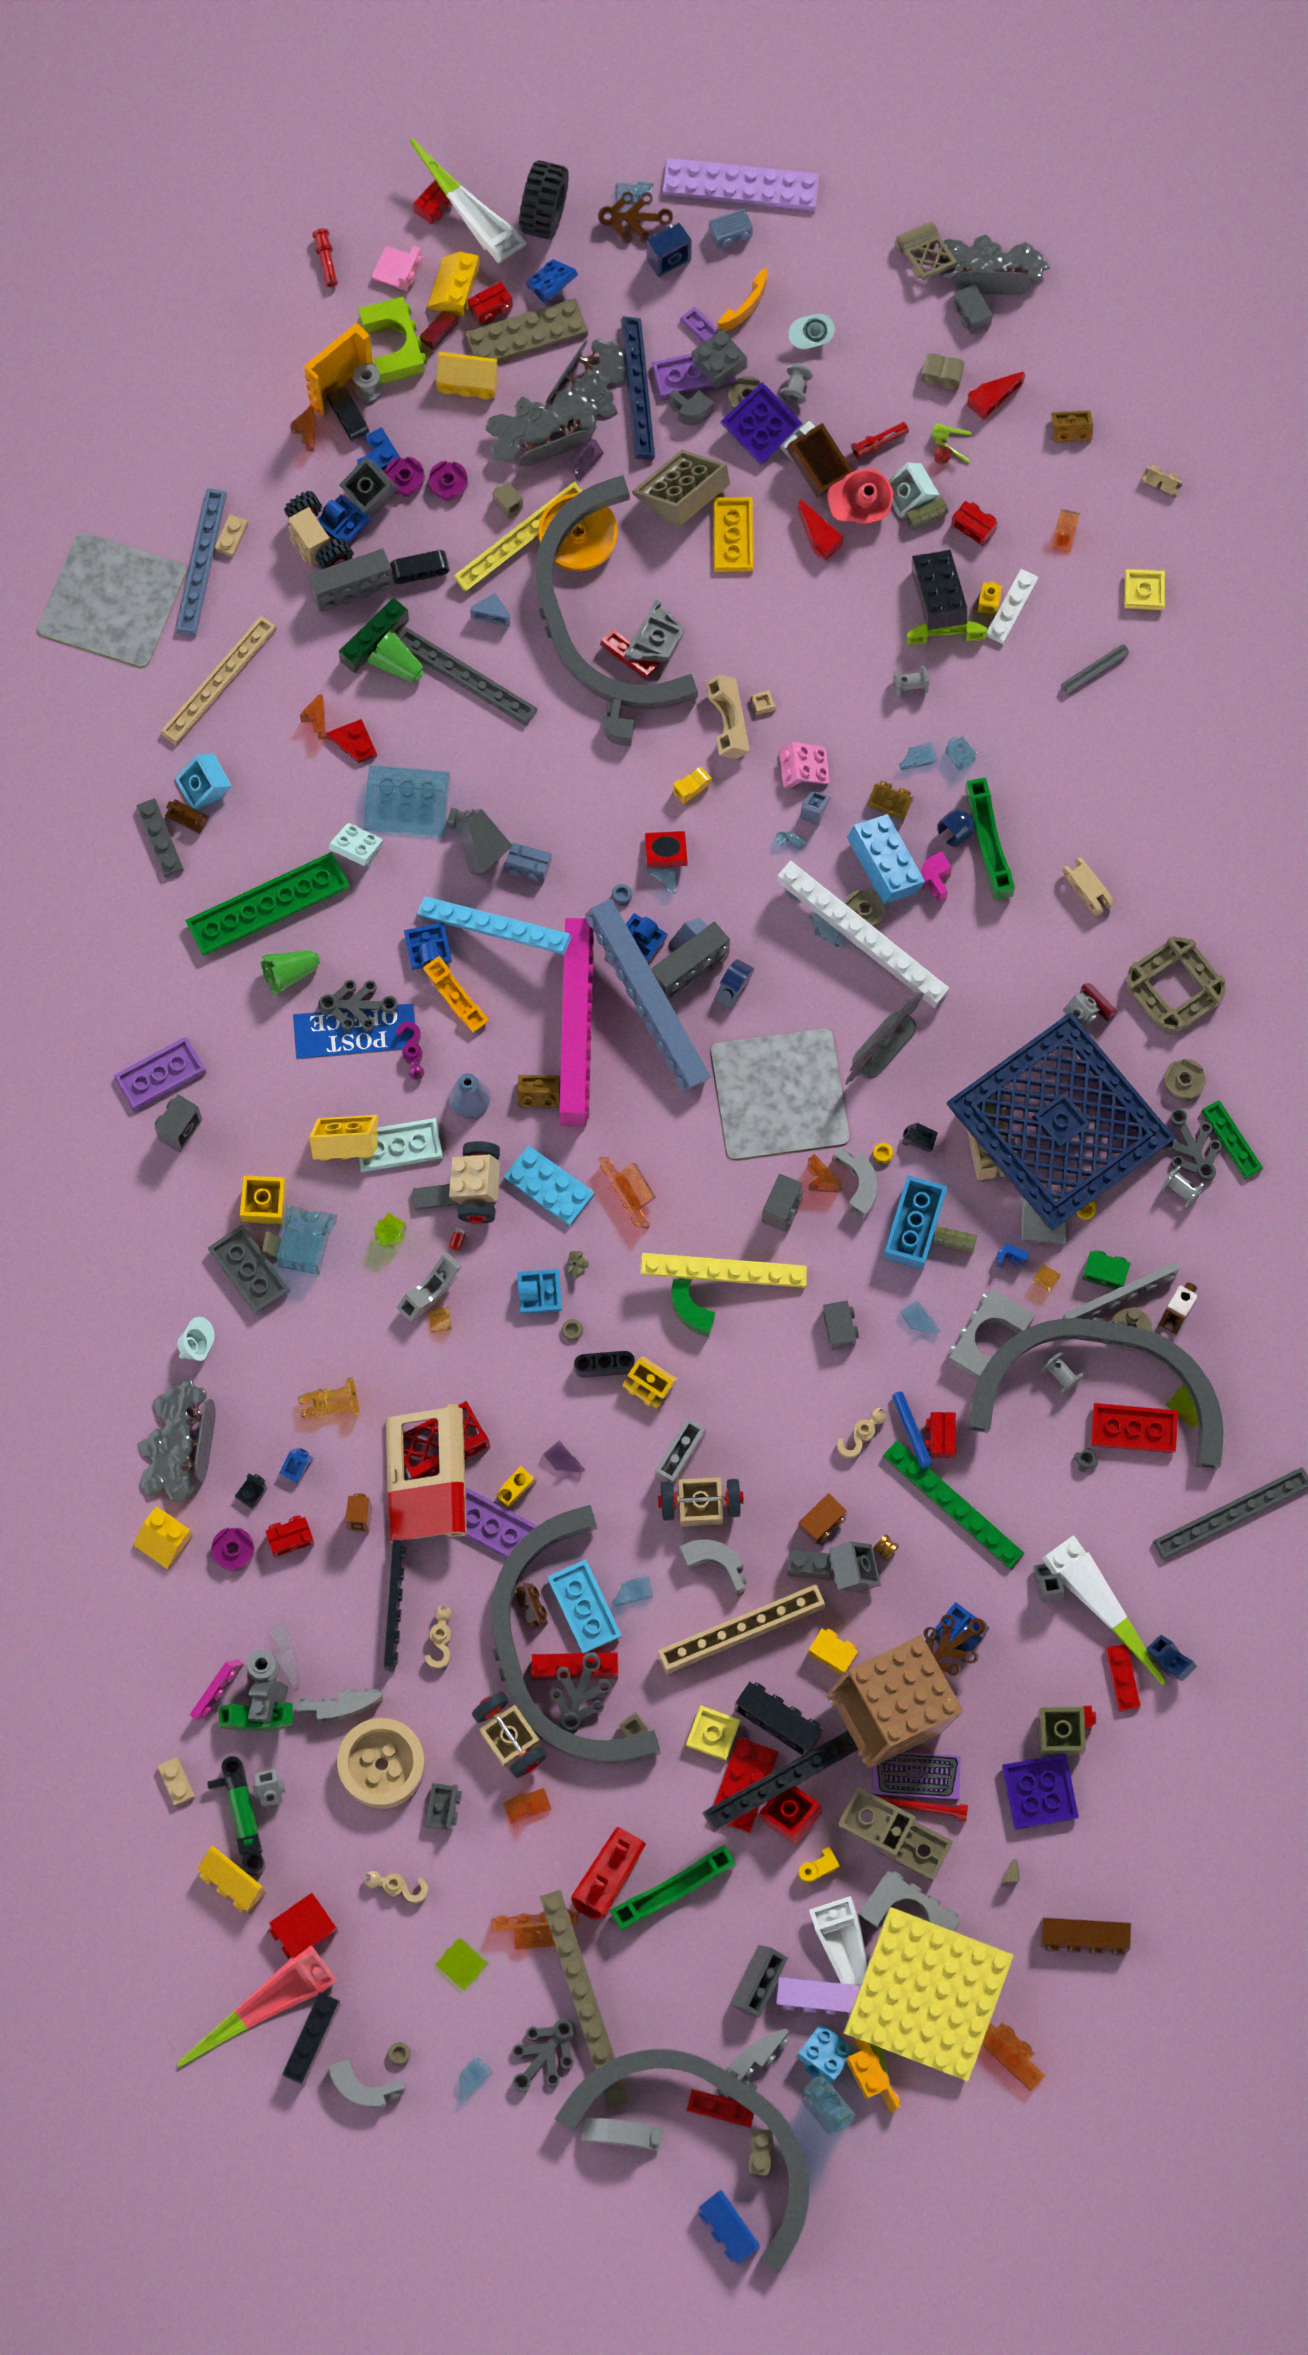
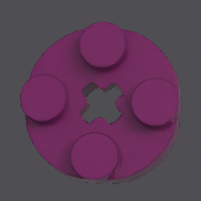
(406, 465)
(451, 490)
(234, 1560)

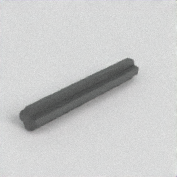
(1094, 669)

